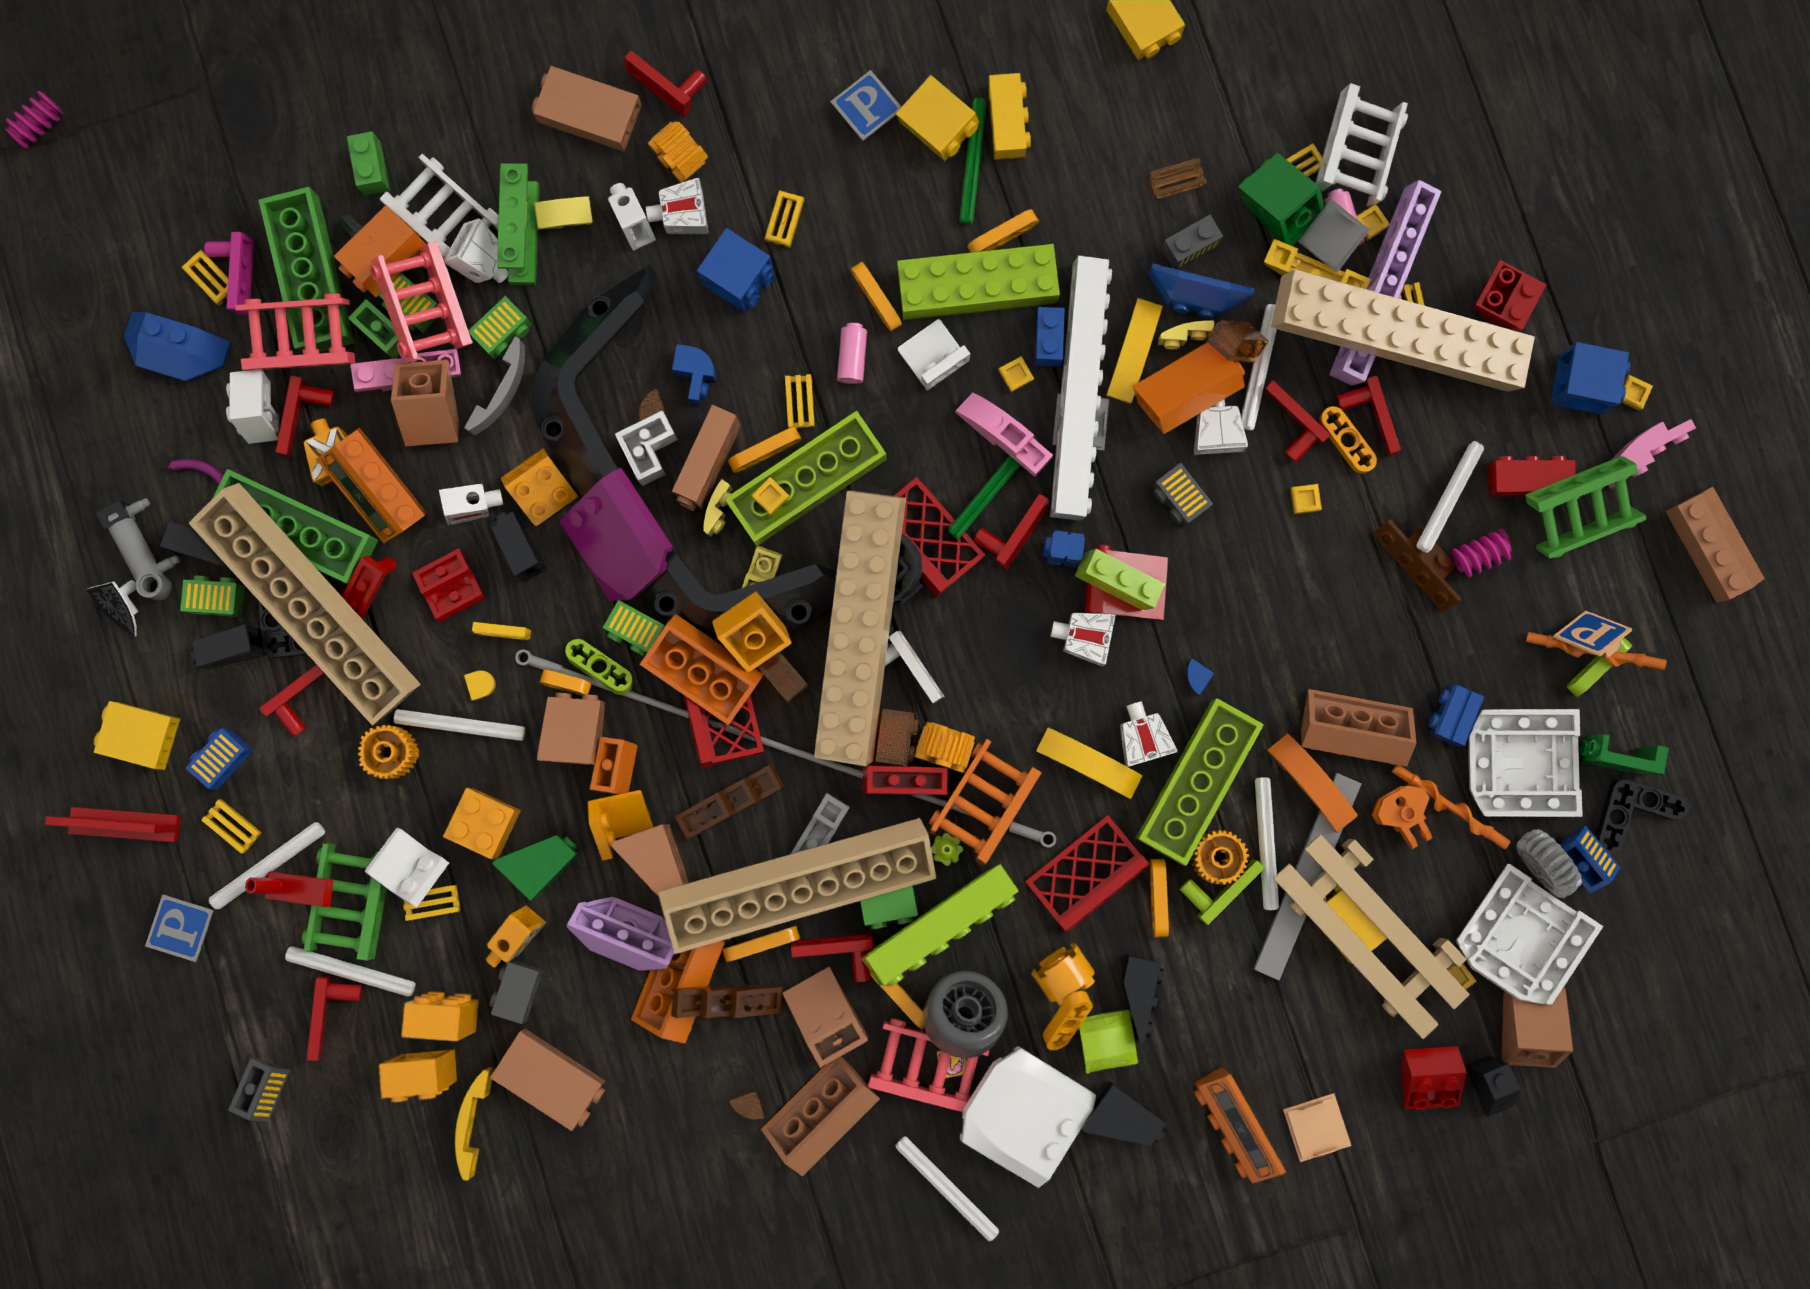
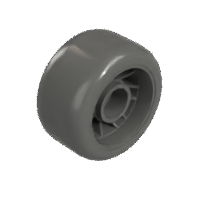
(976, 999)

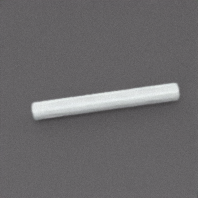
(1259, 372)
(1450, 497)
(459, 725)
(1266, 843)
(268, 864)
(350, 971)
(947, 1188)

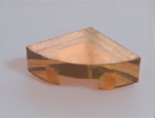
(651, 405)
(748, 1106)

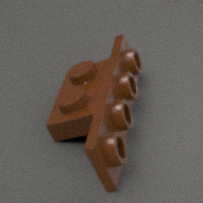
(1424, 568)

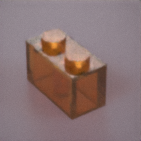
(1237, 341)
(783, 677)
(895, 737)

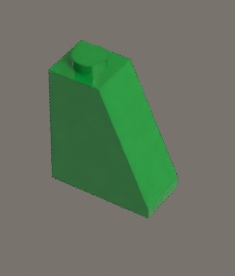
(538, 865)

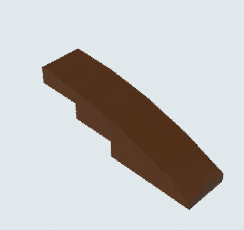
(729, 801)
(727, 1000)

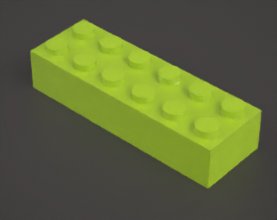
(978, 281)
(809, 477)
(1199, 781)
(939, 925)

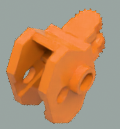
(1405, 814)

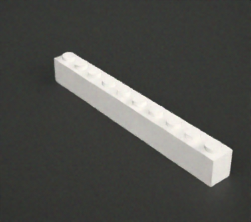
(1080, 388)

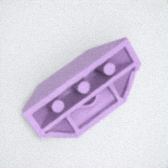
(623, 933)

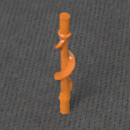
(1615, 659)
(1461, 809)

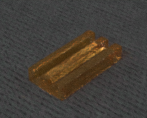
(1200, 181)

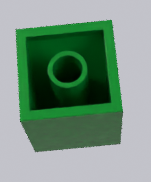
(1282, 199)

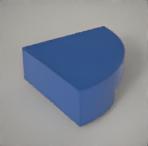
(1198, 676)

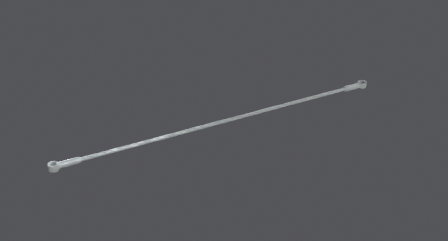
(548, 665)

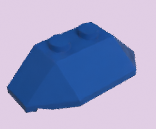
(1198, 293)
(173, 347)

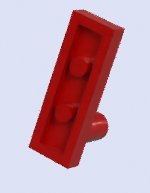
(675, 97)
(1373, 393)
(296, 394)
(1313, 430)
(1008, 551)
(366, 582)
(279, 706)
(292, 888)
(856, 944)
(323, 991)

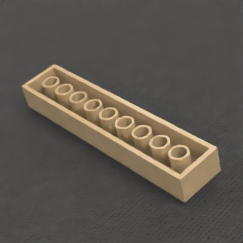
(1402, 331)
(304, 603)
(859, 627)
(797, 885)

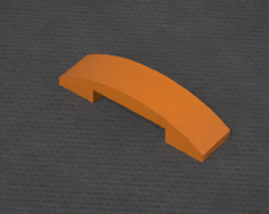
(1313, 782)

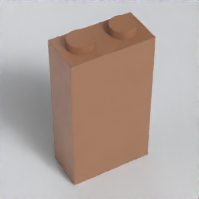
(586, 108)
(706, 458)
(549, 1080)

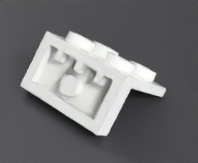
(933, 354)
(406, 867)

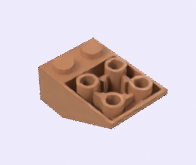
(825, 1017)

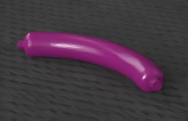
(197, 465)

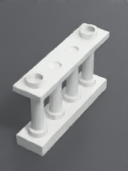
(1336, 150)
(418, 220)

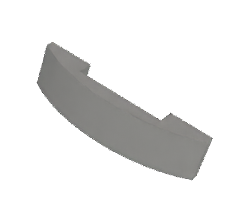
(483, 418)
(823, 824)

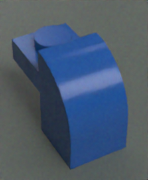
(694, 364)

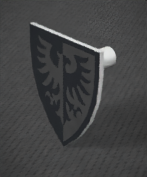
(116, 604)

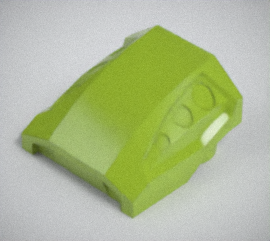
(1108, 1041)

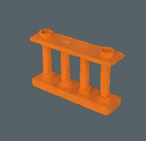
(1010, 803)

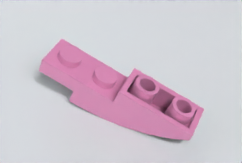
(380, 373)
(1005, 432)
(1652, 442)

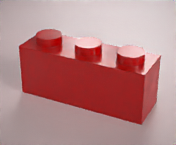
(1524, 476)
(904, 780)

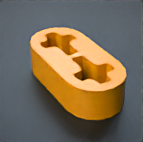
(565, 682)

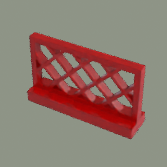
(930, 574)
(703, 740)
(119, 824)
(1101, 892)

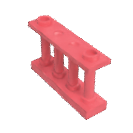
(438, 284)
(284, 357)
(909, 1086)

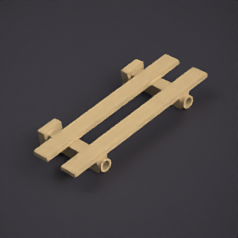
(1430, 968)

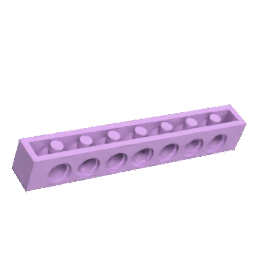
(1392, 266)

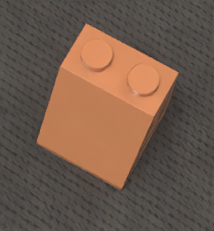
(425, 403)
(571, 729)
(654, 857)
(1536, 1032)

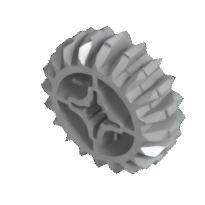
(1549, 863)

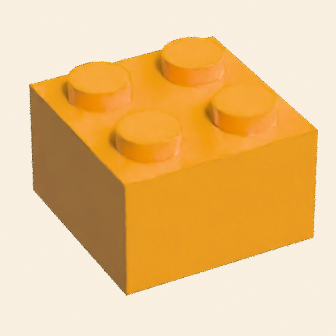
(751, 632)
(482, 823)

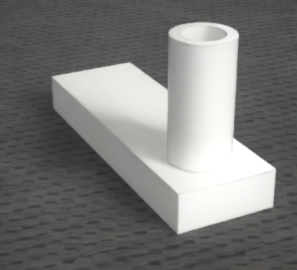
(902, 648)

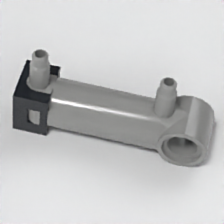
(121, 523)

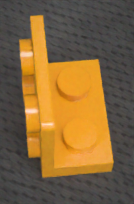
(538, 487)
(616, 818)

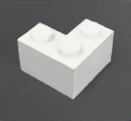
(251, 406)
(640, 443)

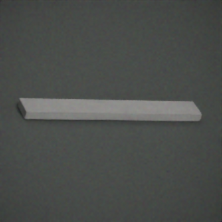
(1286, 922)

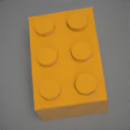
(440, 1016)
(418, 1074)

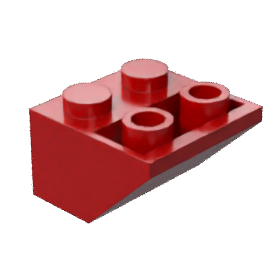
(1509, 297)
(1432, 1077)

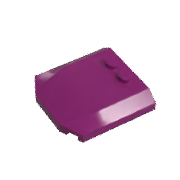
(617, 537)

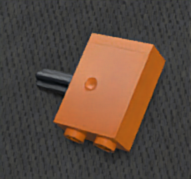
(383, 236)

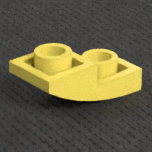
(562, 213)
(1177, 336)
(714, 517)
(763, 566)

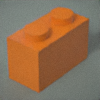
(613, 766)

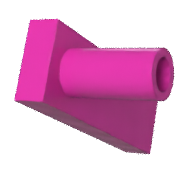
(240, 267)

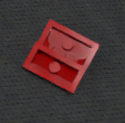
(448, 585)

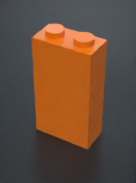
(1188, 387)

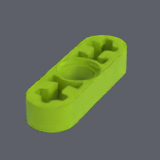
(579, 662)
(1593, 671)

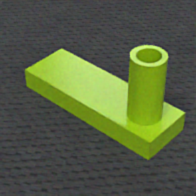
(1212, 908)

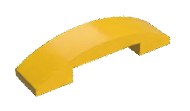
(1285, 258)
(1134, 350)
(1089, 762)
(467, 1155)

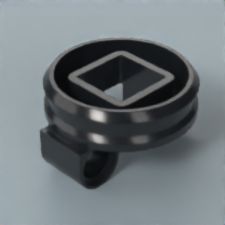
(909, 579)

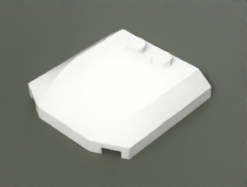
(1533, 756)
(1526, 938)
(1025, 1115)

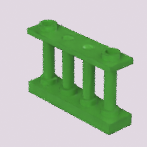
(517, 224)
(1570, 490)
(369, 917)

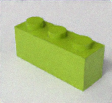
(1119, 579)

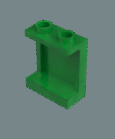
(1648, 760)

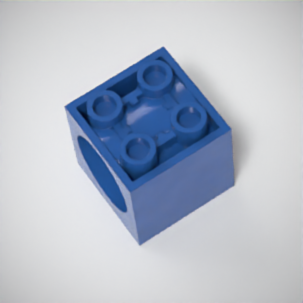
(736, 271)
(1590, 378)

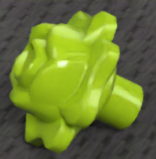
(946, 849)

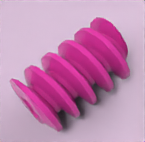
(33, 120)
(1482, 552)

